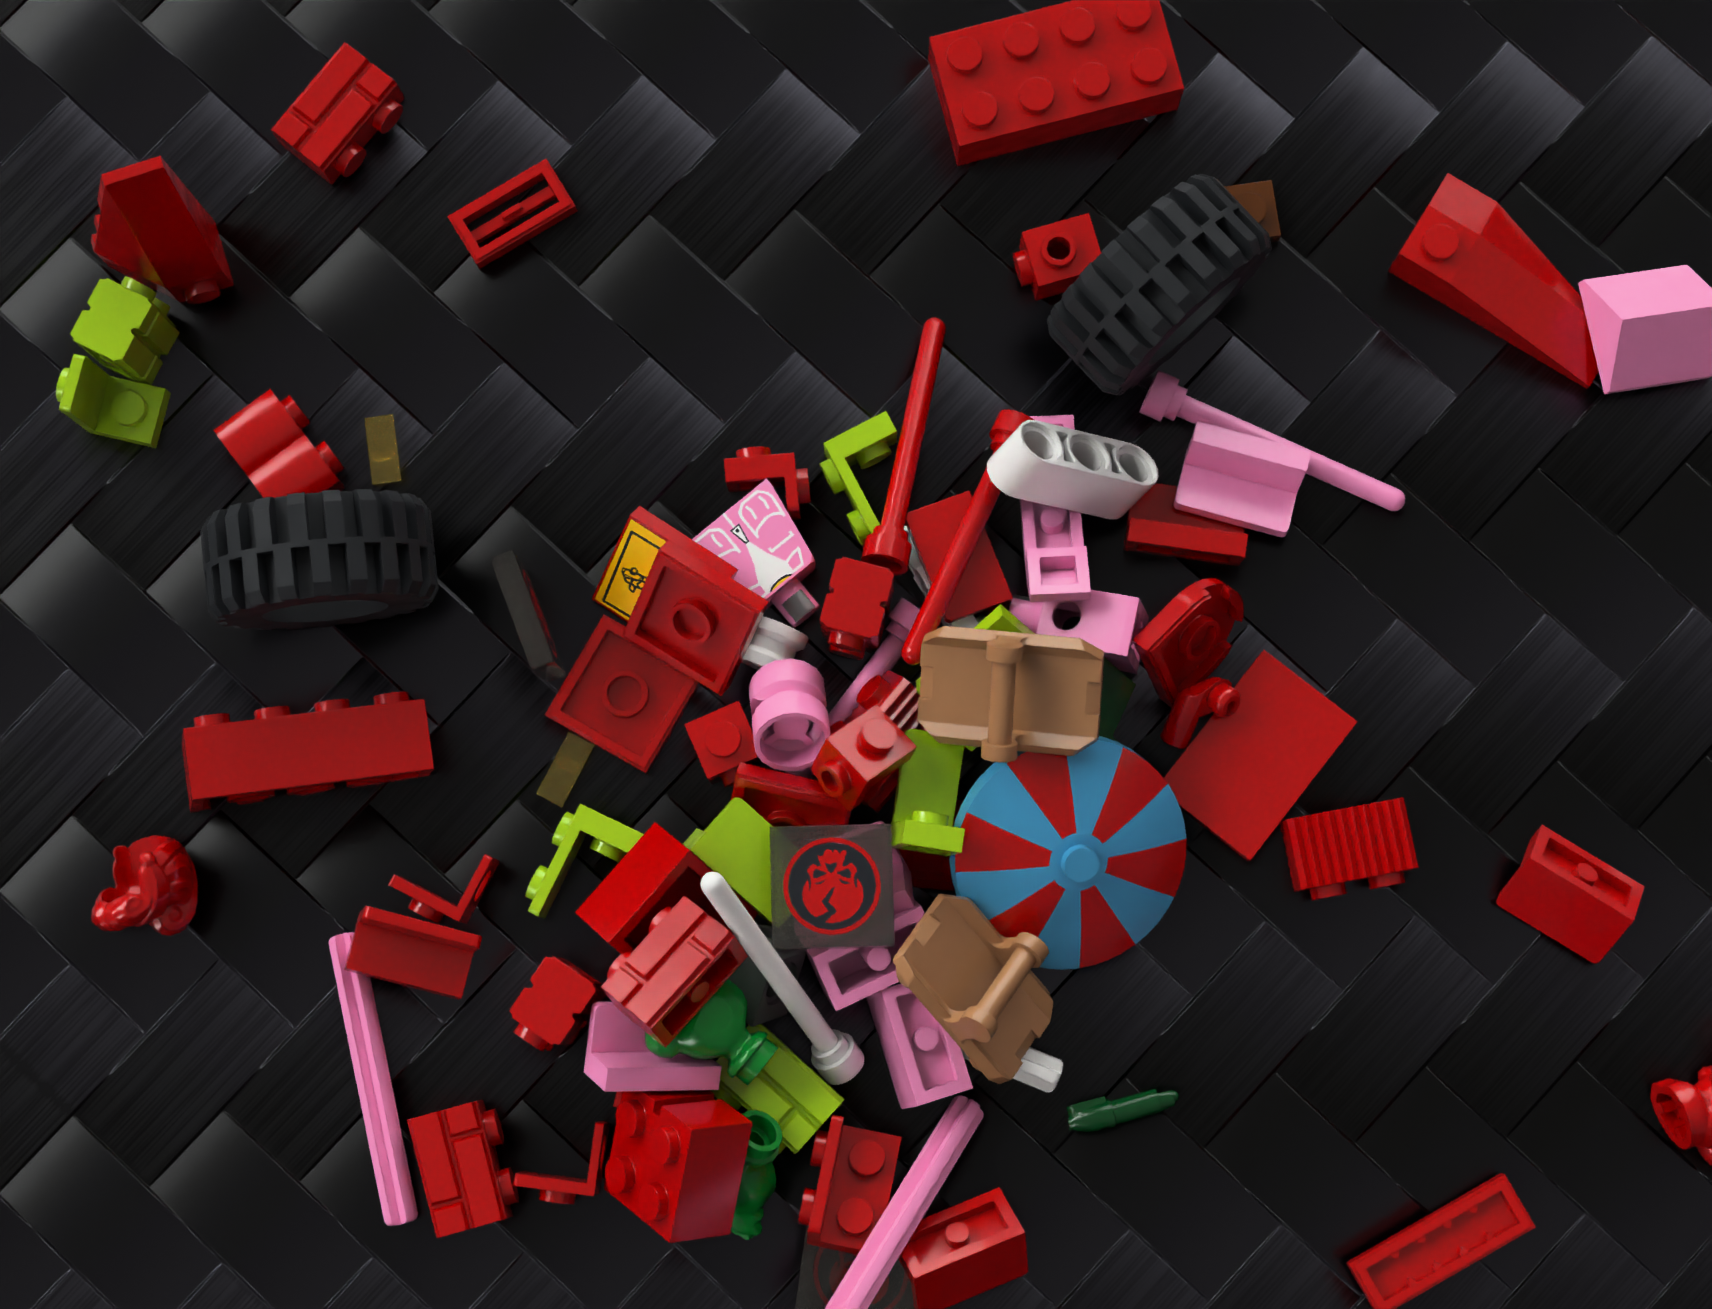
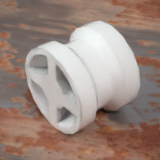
(773, 642)

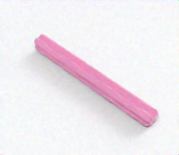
(374, 1088)
(908, 1206)

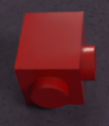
(1055, 255)
(722, 742)

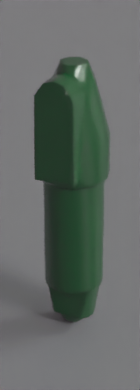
(1103, 1113)

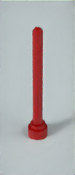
(889, 542)
(961, 545)

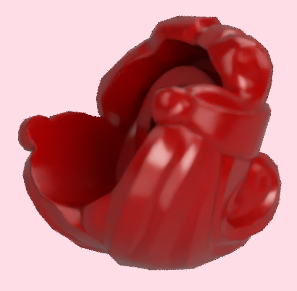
(152, 887)

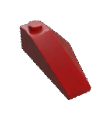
(159, 233)
(1493, 274)

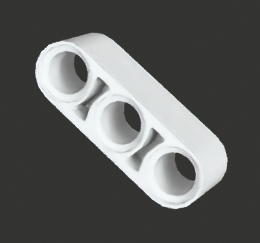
(1072, 469)

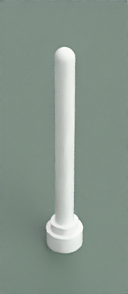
(833, 1052)

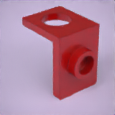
(434, 907)
(564, 1189)

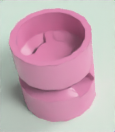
(788, 714)

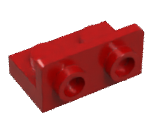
(851, 1185)

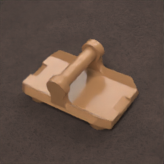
(1010, 691)
(977, 983)

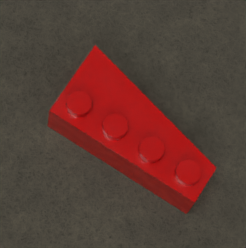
(305, 749)

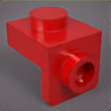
(757, 463)
(861, 756)

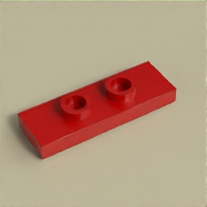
(1441, 1244)

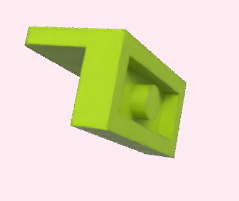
(739, 850)

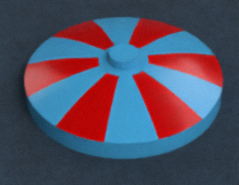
(1072, 850)

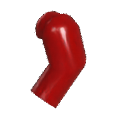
(1195, 702)

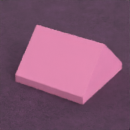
(1649, 327)

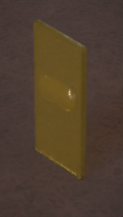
(382, 449)
(565, 769)

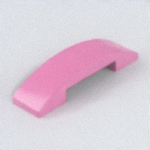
(1054, 545)

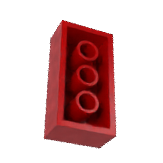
(1053, 75)

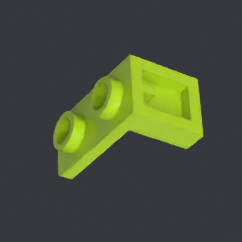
(111, 404)
(863, 445)
(928, 798)
(609, 839)

